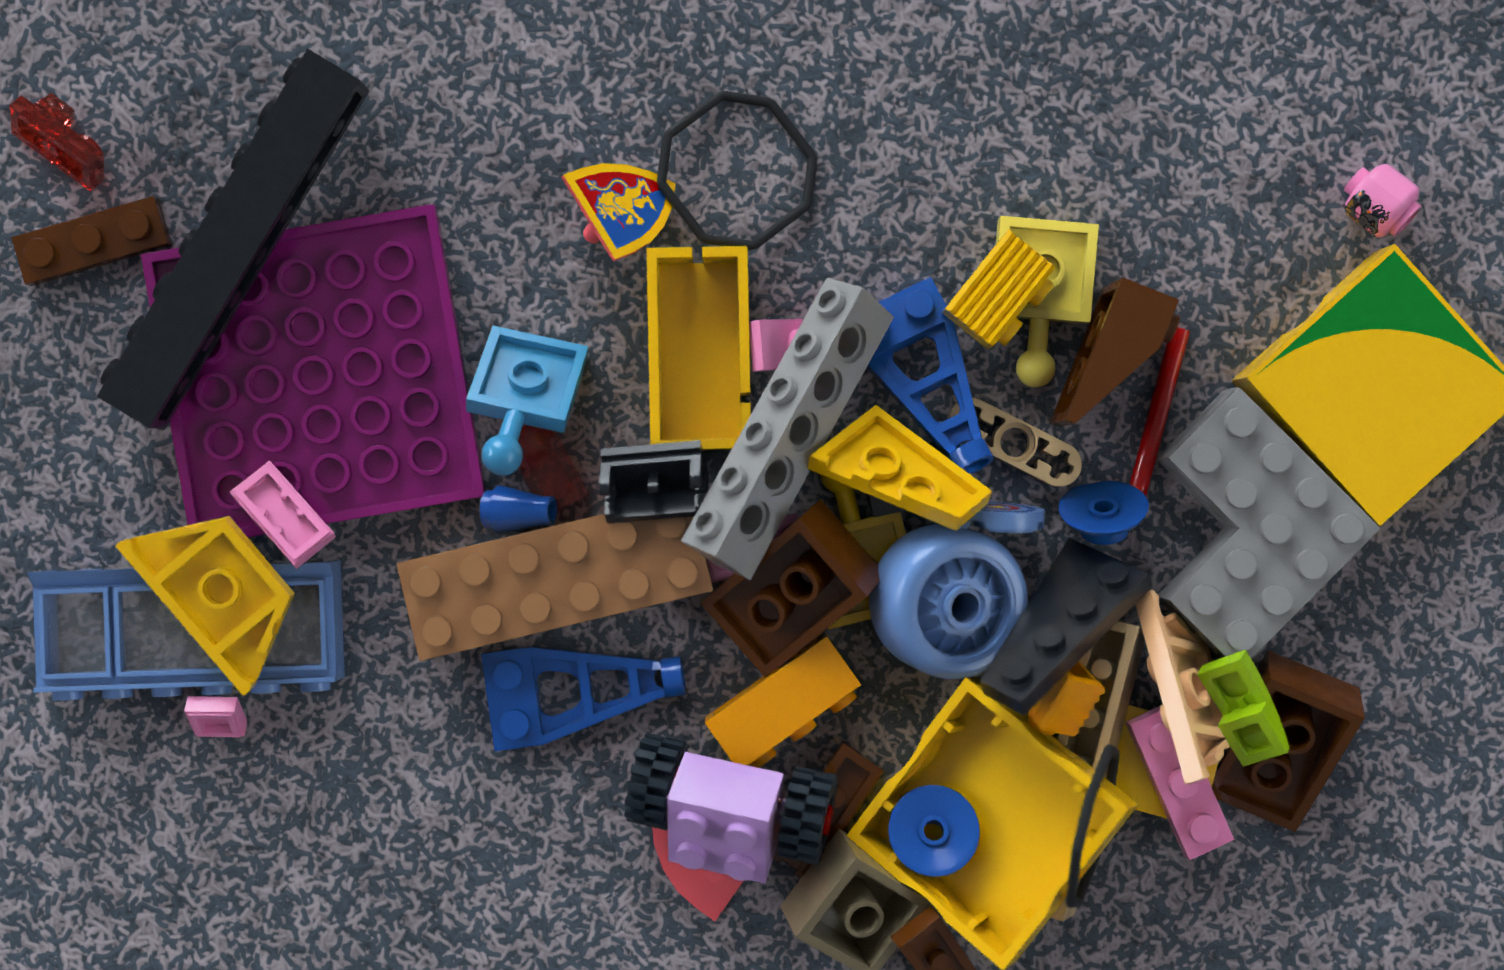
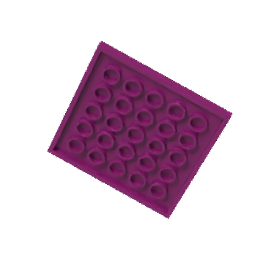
(336, 375)

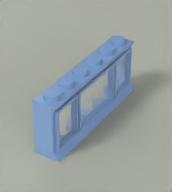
(119, 636)

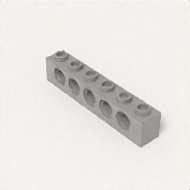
(787, 427)

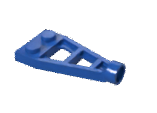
(916, 317)
(515, 698)

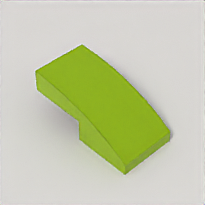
(1248, 712)

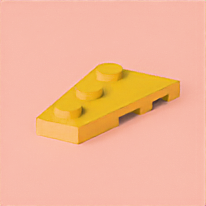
(900, 468)

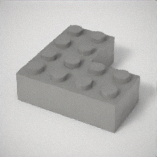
(1281, 523)

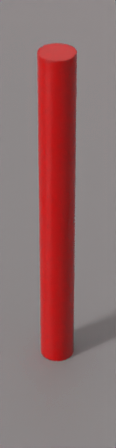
(1159, 410)

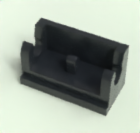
(653, 481)

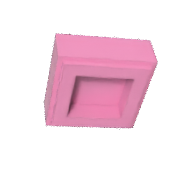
(215, 716)

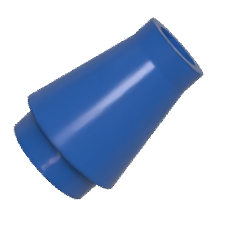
(516, 510)

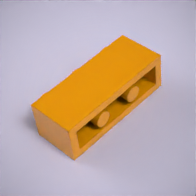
(783, 703)

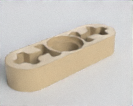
(1052, 448)

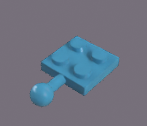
(526, 383)

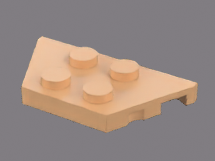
(1187, 706)

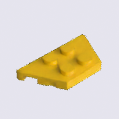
(217, 591)

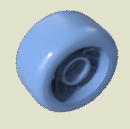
(916, 593)

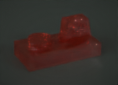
(47, 131)
(549, 467)

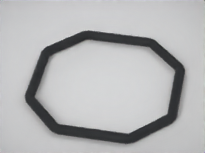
(791, 130)
(1076, 893)

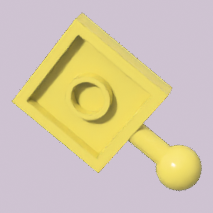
(1073, 253)

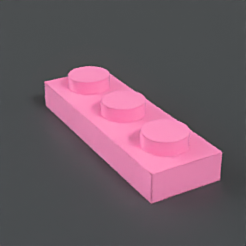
(1188, 807)

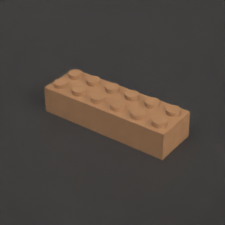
(547, 581)

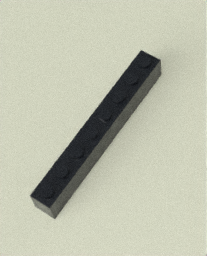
(232, 241)

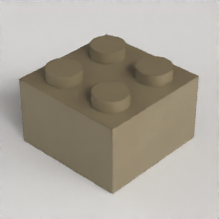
(851, 906)

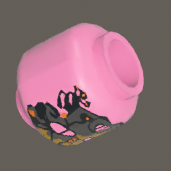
(1381, 200)

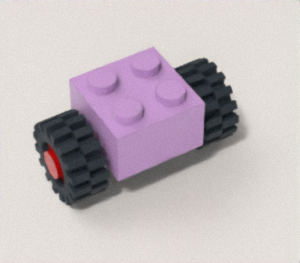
(728, 812)

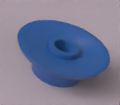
(1103, 510)
(934, 806)

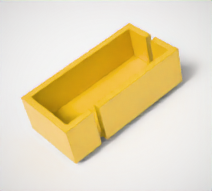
(698, 345)

